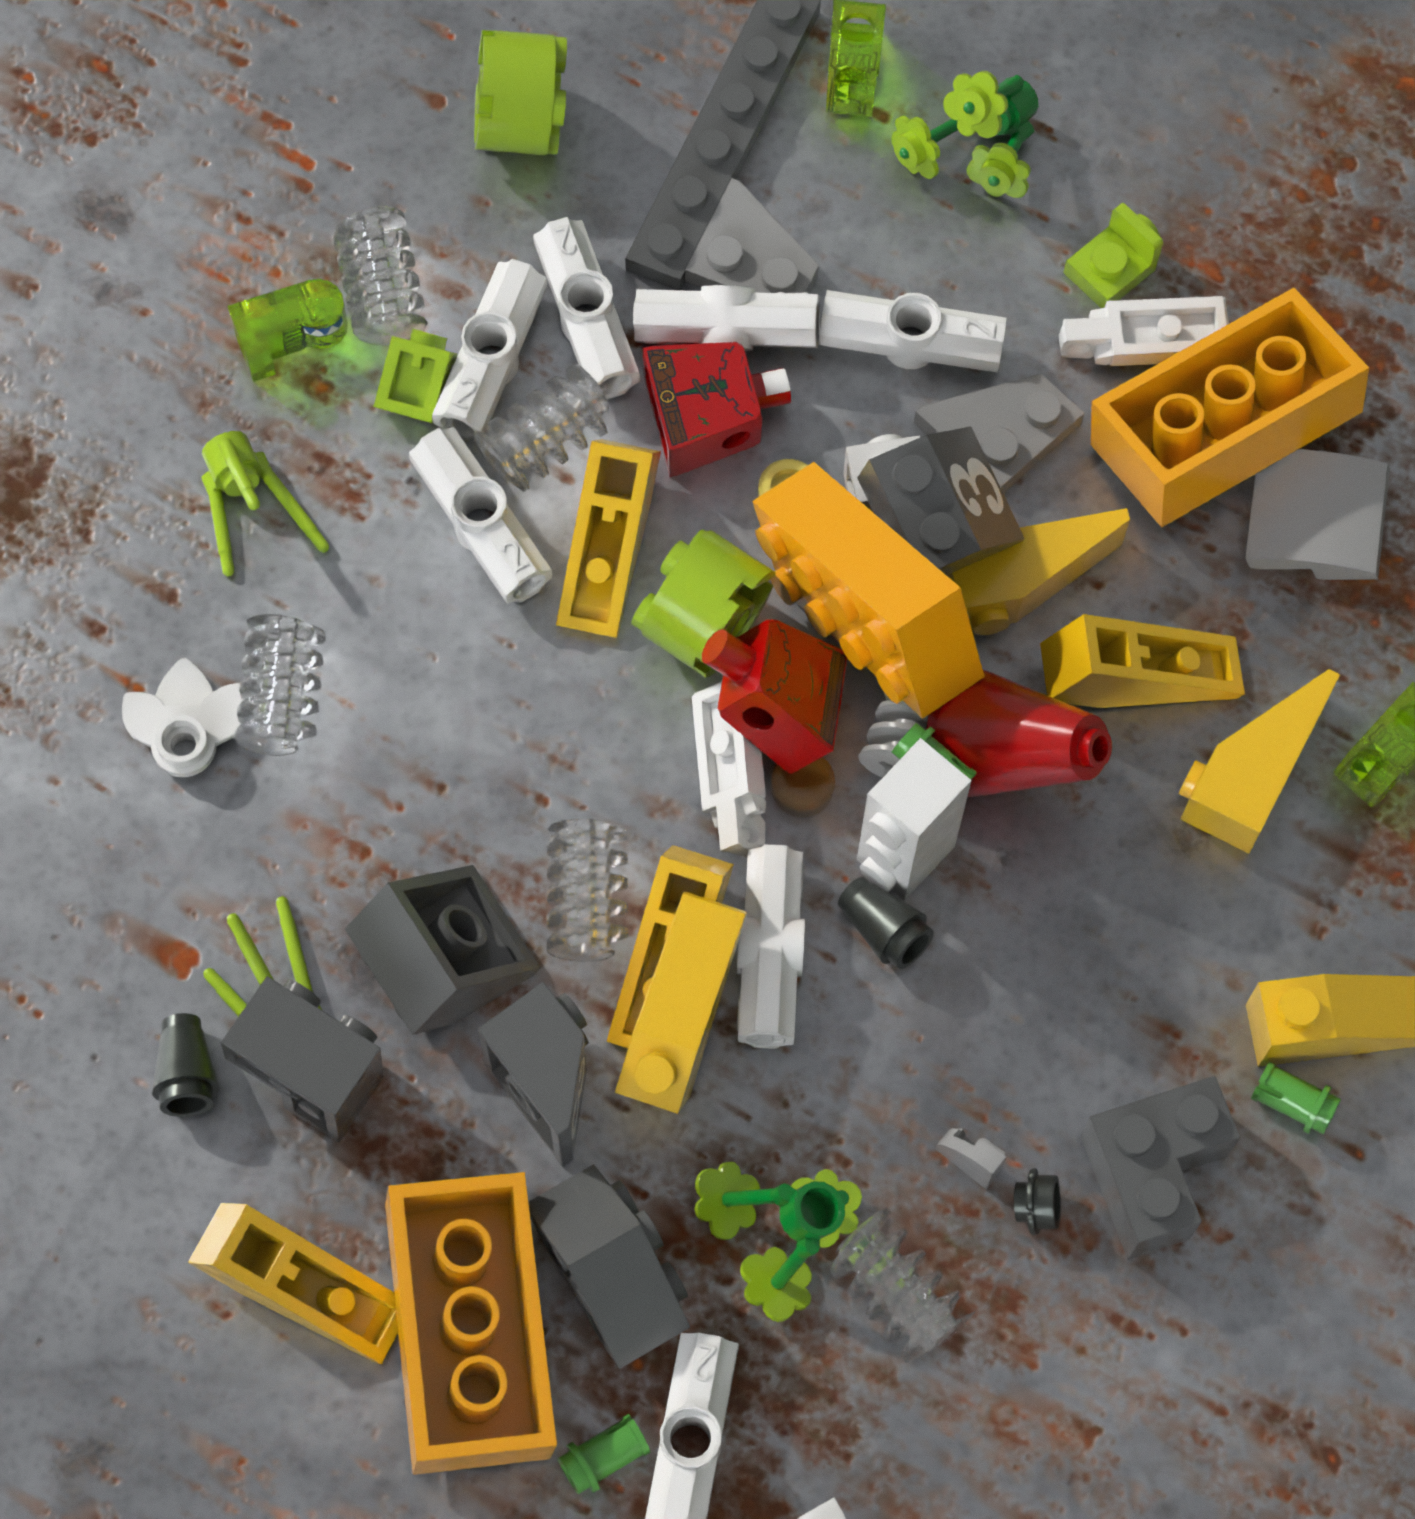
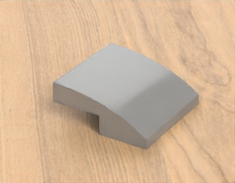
(1319, 515)

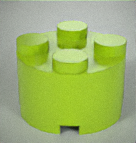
(519, 92)
(705, 590)

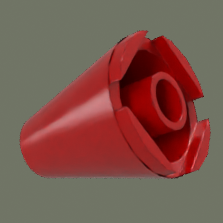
(1020, 737)

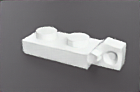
(1142, 329)
(728, 776)

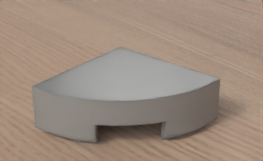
(979, 1160)

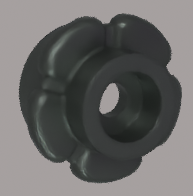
(1038, 1202)

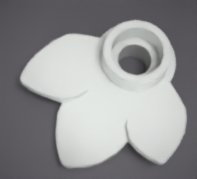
(179, 712)

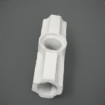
(578, 280)
(726, 315)
(500, 321)
(948, 335)
(497, 542)
(770, 947)
(696, 1398)

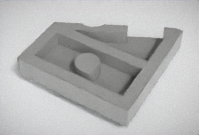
(749, 249)
(1012, 422)

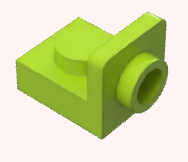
(1116, 257)
(414, 375)

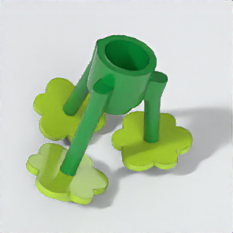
(983, 108)
(809, 1213)

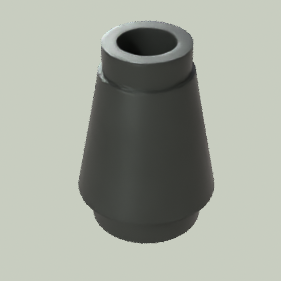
(886, 923)
(184, 1068)

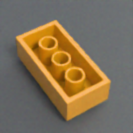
(1228, 406)
(868, 590)
(469, 1323)

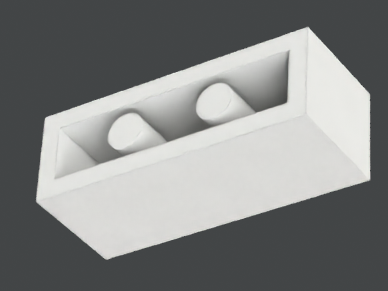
(911, 820)

